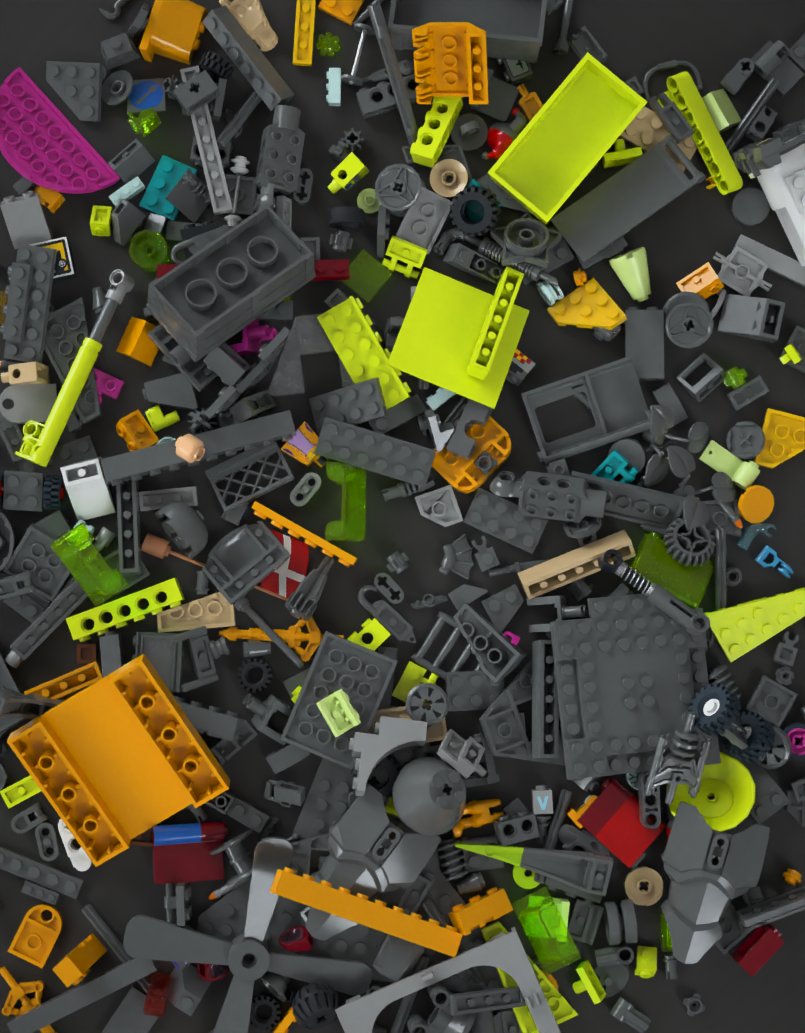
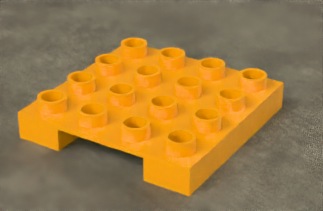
(118, 759)

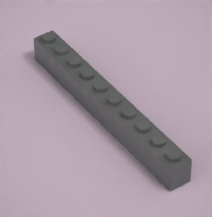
(216, 443)

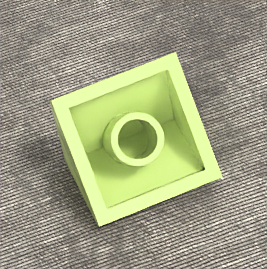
(721, 110)

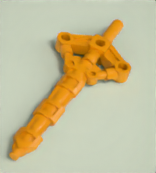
(293, 636)
(19, 991)

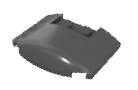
(244, 560)

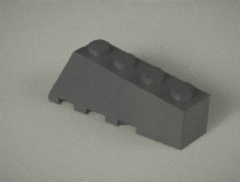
(212, 720)

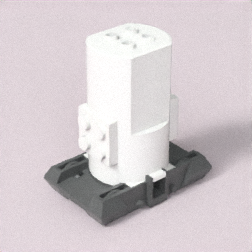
(781, 173)

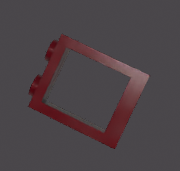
(758, 948)

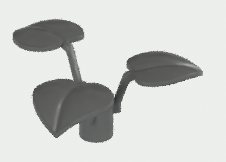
(661, 420)
(695, 511)

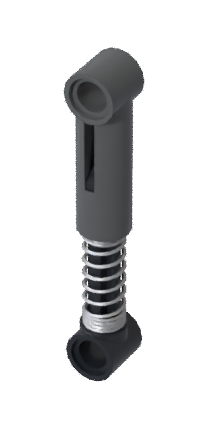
(656, 594)

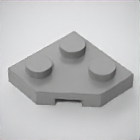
(440, 506)

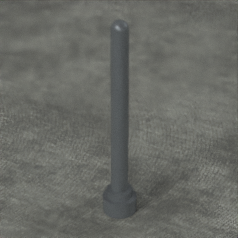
(561, 45)
(245, 606)

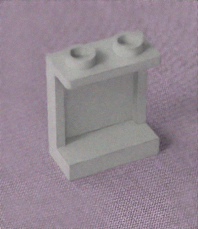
(25, 219)

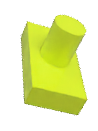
(621, 155)
(589, 982)

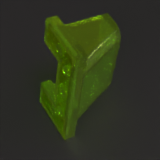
(88, 565)
(546, 930)

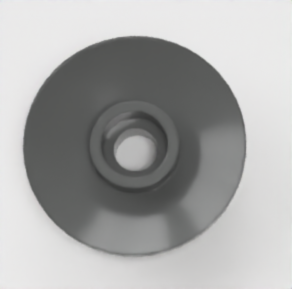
(117, 87)

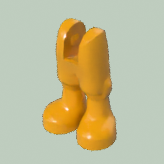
(480, 815)

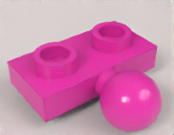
(108, 385)

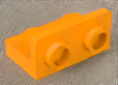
(701, 281)
(136, 431)

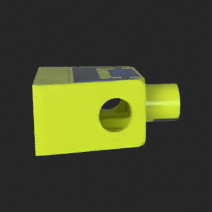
(353, 168)

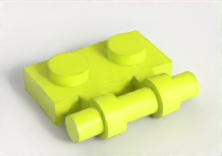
(405, 252)
(410, 678)

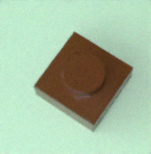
(86, 653)

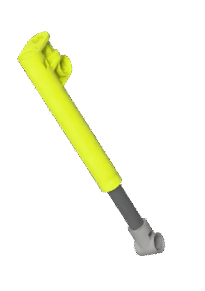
(42, 439)

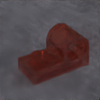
(157, 995)

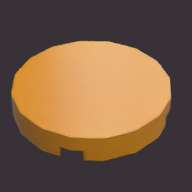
(756, 504)

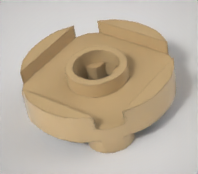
(632, 885)

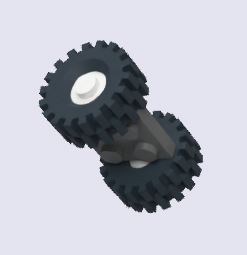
(744, 735)

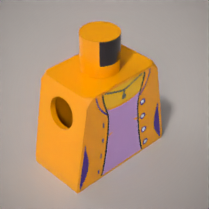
(303, 446)

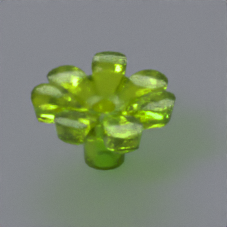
(327, 44)

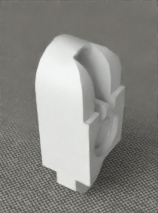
(77, 855)

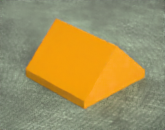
(136, 342)

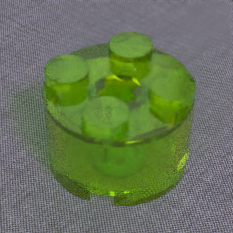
(139, 254)

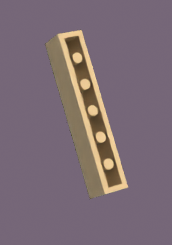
(573, 565)

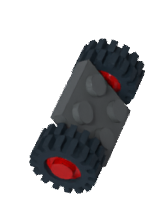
(29, 491)

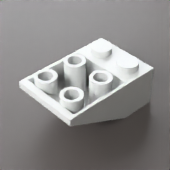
(88, 489)

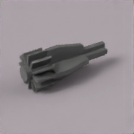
(201, 422)
(304, 600)

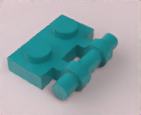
(613, 465)

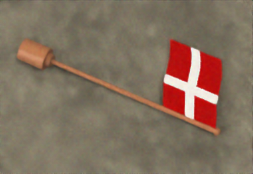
(278, 583)

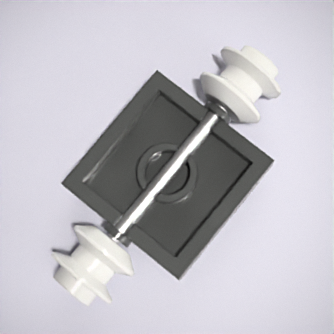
(240, 190)

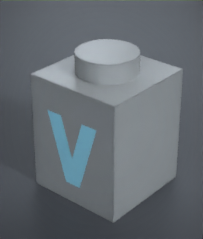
(542, 800)

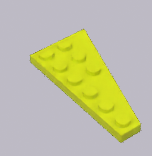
(754, 622)
(560, 1007)

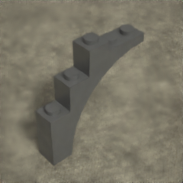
(25, 706)

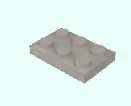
(424, 219)

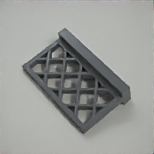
(239, 463)

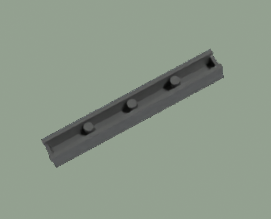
(82, 995)

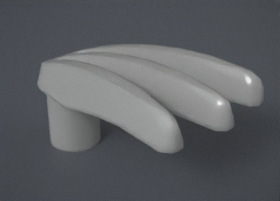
(721, 294)

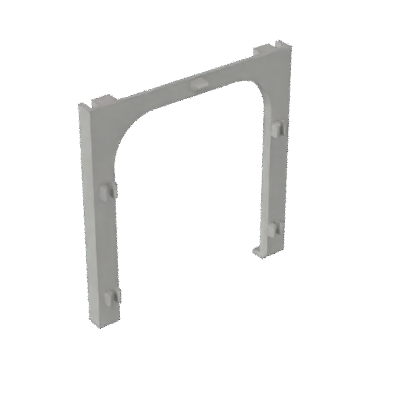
(502, 952)

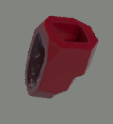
(297, 939)
(212, 972)

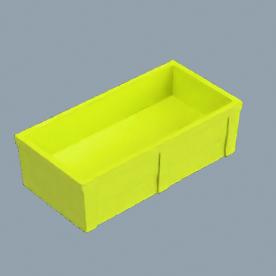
(566, 138)

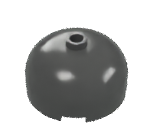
(184, 527)

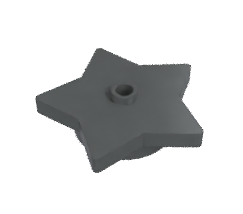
(526, 241)

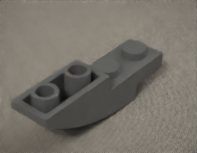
(239, 810)

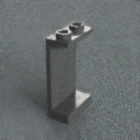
(645, 342)

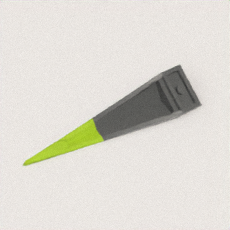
(574, 868)

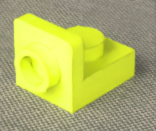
(101, 220)

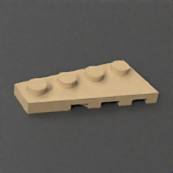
(208, 611)

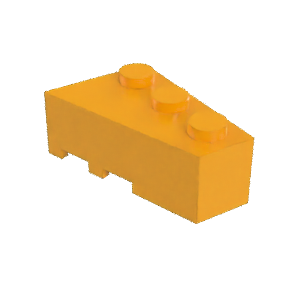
(480, 910)
(77, 963)

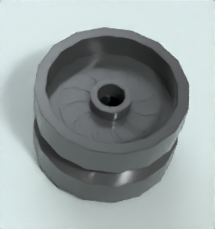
(620, 921)

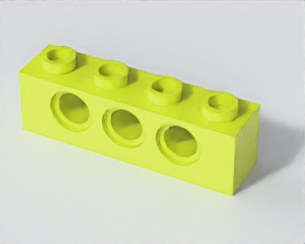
(429, 154)

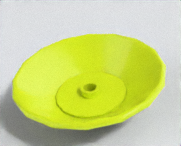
(733, 793)

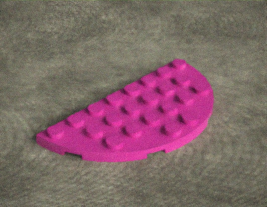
(45, 144)

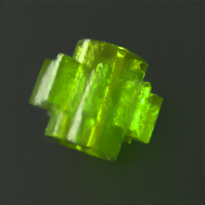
(735, 377)

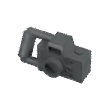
(284, 793)

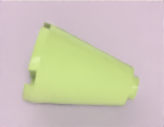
(633, 273)

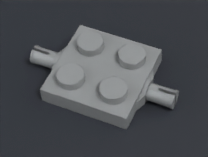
(742, 271)

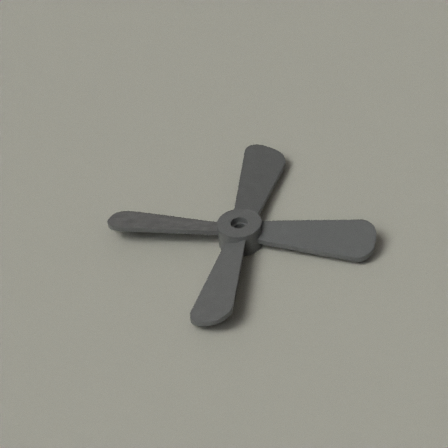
(164, 941)

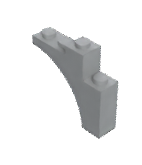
(372, 748)

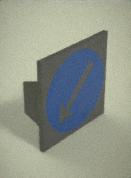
(146, 94)

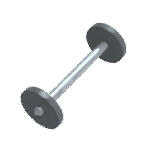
(365, 30)

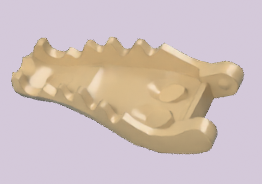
(254, 22)

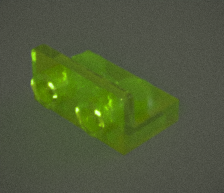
(145, 122)

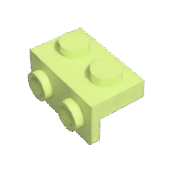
(338, 712)

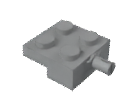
(462, 754)

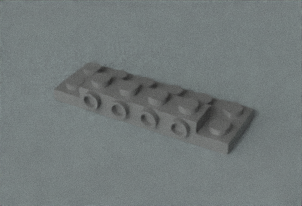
(28, 303)

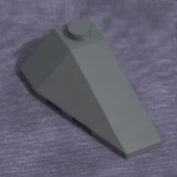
(489, 644)

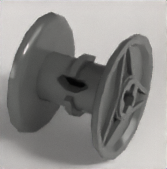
(398, 188)
(687, 319)
(238, 856)

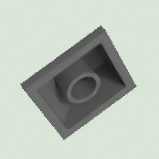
(186, 989)

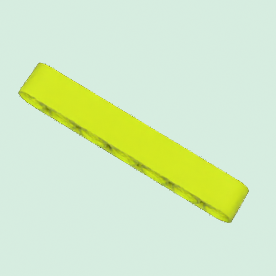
(705, 133)

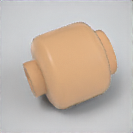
(189, 448)

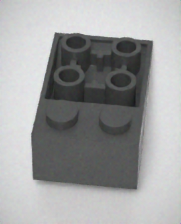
(751, 317)

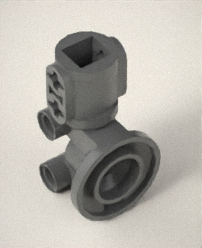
(440, 1019)

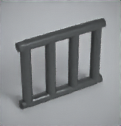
(435, 667)

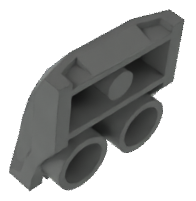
(397, 958)

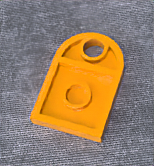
(36, 935)

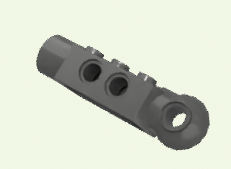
(279, 157)
(551, 495)

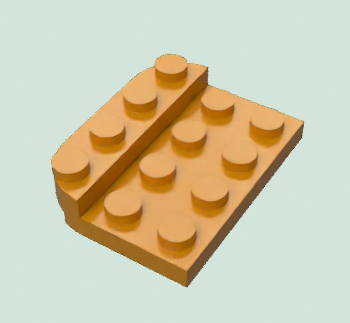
(464, 474)

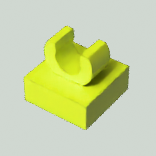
(792, 354)

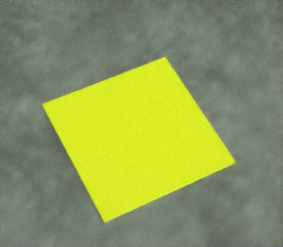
(442, 335)

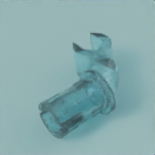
(753, 531)

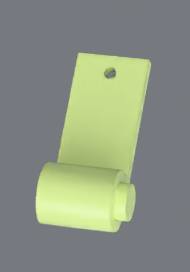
(721, 460)

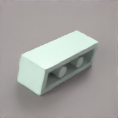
(334, 87)
(128, 191)
(439, 398)

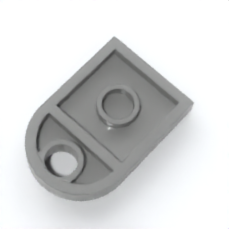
(30, 402)

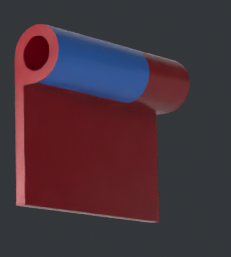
(184, 851)

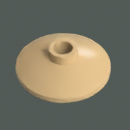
(444, 169)

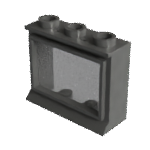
(162, 655)

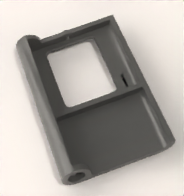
(614, 402)

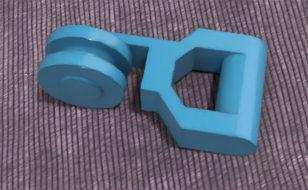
(786, 569)

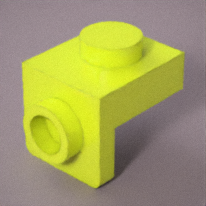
(646, 961)

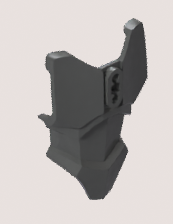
(355, 860)
(701, 889)

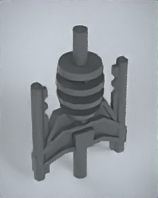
(680, 765)

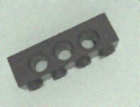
(371, 108)

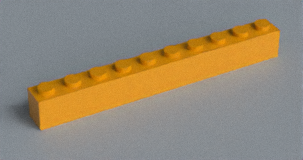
(365, 912)

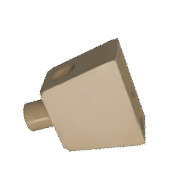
(26, 374)

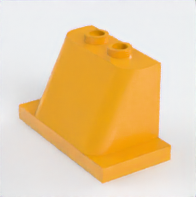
(173, 30)

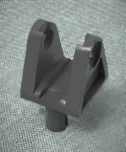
(564, 610)
(263, 713)

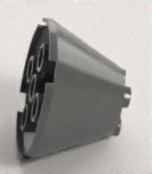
(429, 796)

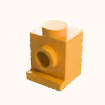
(50, 198)

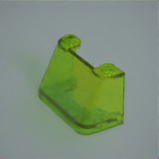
(353, 504)
(658, 567)

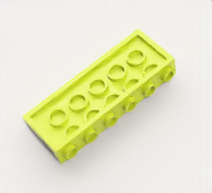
(361, 349)

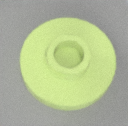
(368, 201)

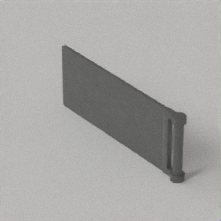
(626, 199)

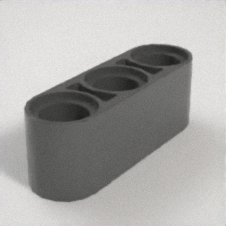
(644, 809)

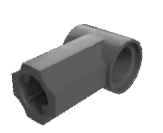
(610, 955)
(625, 1012)

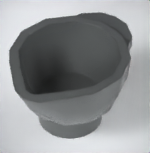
(276, 984)

